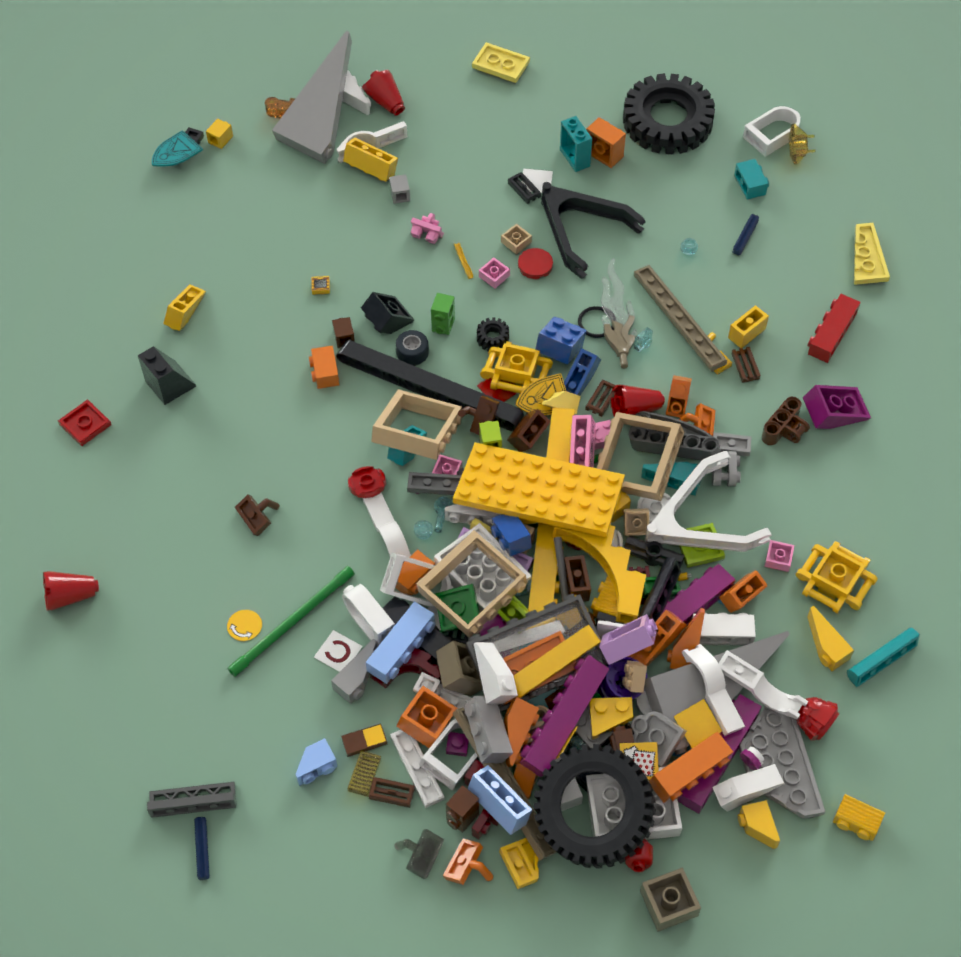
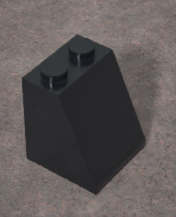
(164, 375)

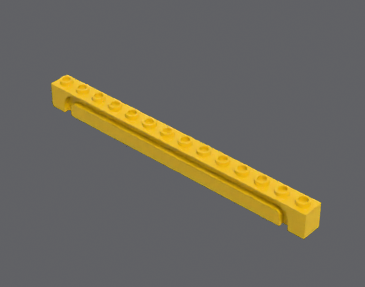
(545, 563)

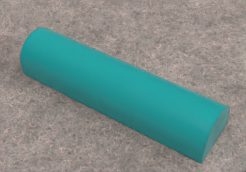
(883, 657)

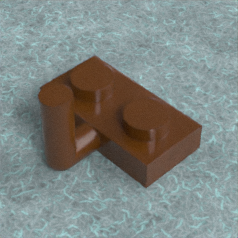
(485, 412)
(253, 513)

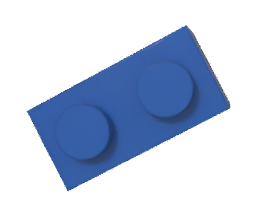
(511, 534)

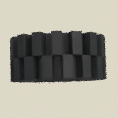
(492, 326)

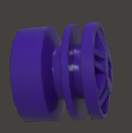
(615, 675)

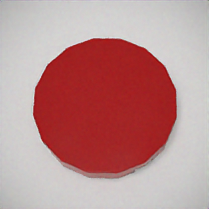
(535, 263)
(367, 482)

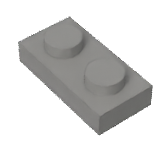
(736, 443)

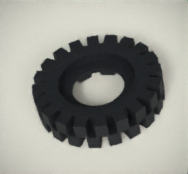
(687, 133)

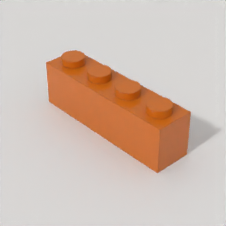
(690, 767)

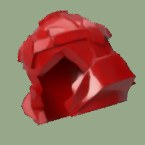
(817, 717)

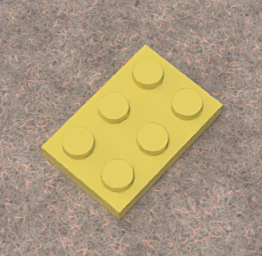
(500, 62)

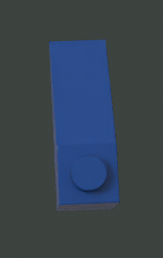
(581, 372)

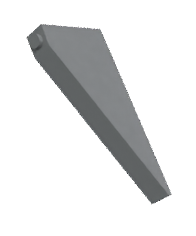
(314, 115)
(685, 686)

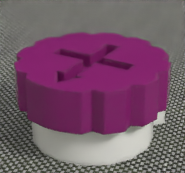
(752, 758)

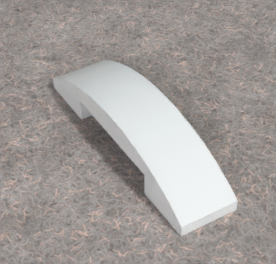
(457, 699)

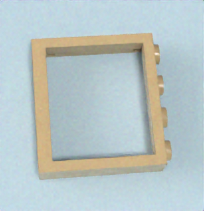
(410, 442)
(666, 462)
(451, 561)

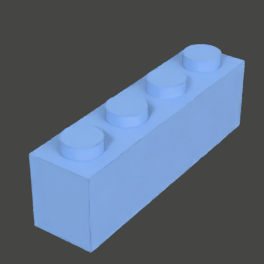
(400, 642)

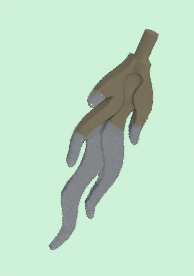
(620, 320)

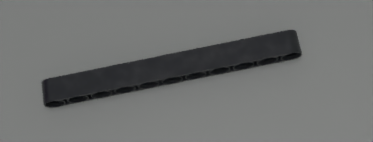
(422, 381)

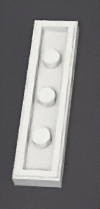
(411, 756)

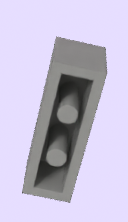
(488, 730)

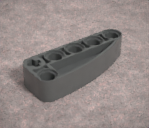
(695, 443)

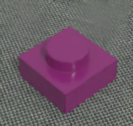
(457, 744)

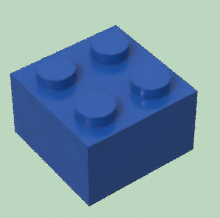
(560, 340)

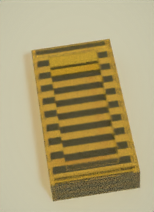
(364, 773)

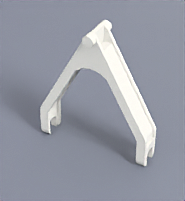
(667, 530)

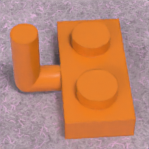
(703, 418)
(464, 861)

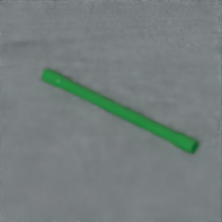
(244, 661)

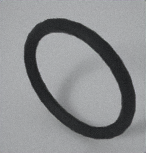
(580, 321)

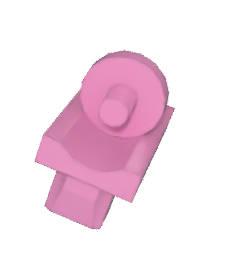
(427, 225)

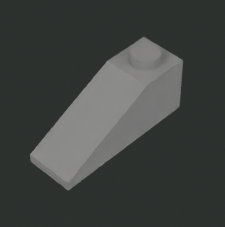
(354, 676)

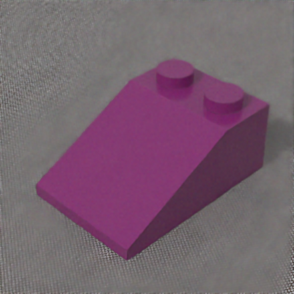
(835, 406)

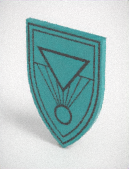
(175, 150)

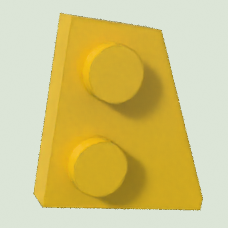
(609, 713)
(521, 862)

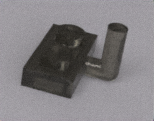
(423, 852)

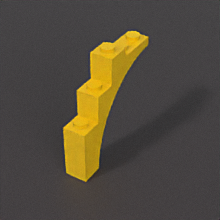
(614, 561)

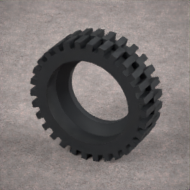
(625, 836)

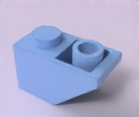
(316, 761)

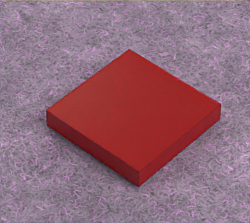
(84, 422)

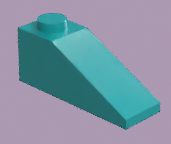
(678, 475)

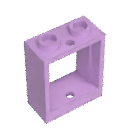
(628, 639)

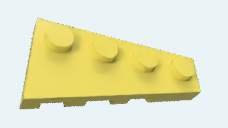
(868, 256)

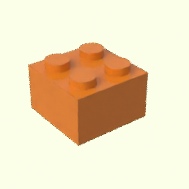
(607, 142)
(426, 717)

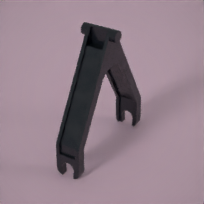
(559, 200)

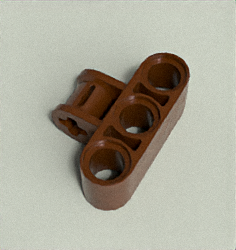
(789, 424)

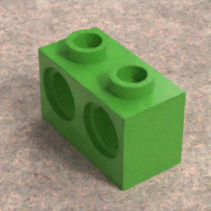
(443, 313)

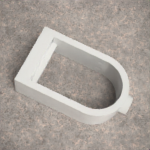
(759, 140)
(392, 575)
(367, 613)
(437, 768)

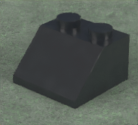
(386, 313)

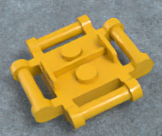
(514, 365)
(836, 576)

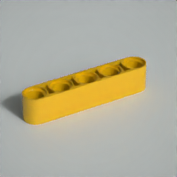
(555, 660)

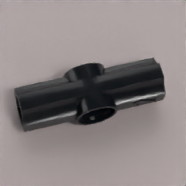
(643, 550)

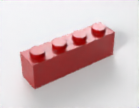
(833, 328)

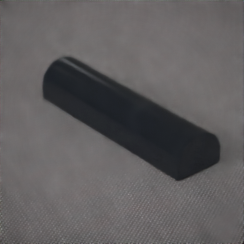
(661, 589)

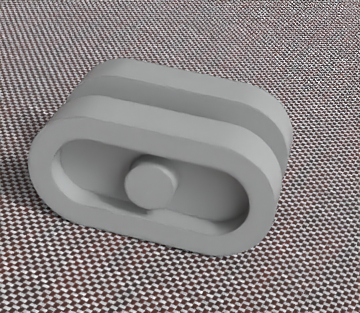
(732, 475)

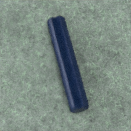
(745, 234)
(201, 843)

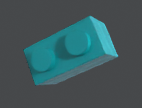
(751, 179)

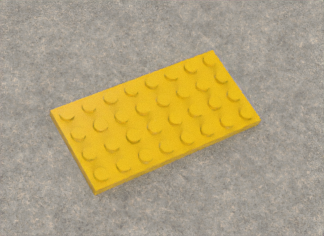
(539, 489)

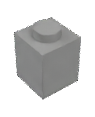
(399, 188)

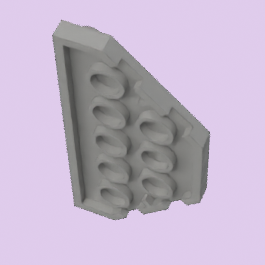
(781, 744)

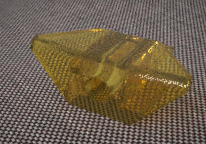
(798, 144)

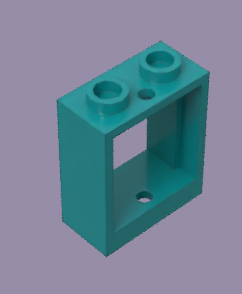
(575, 142)

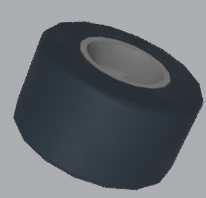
(412, 347)

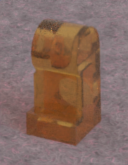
(277, 108)

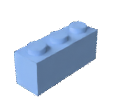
(499, 799)

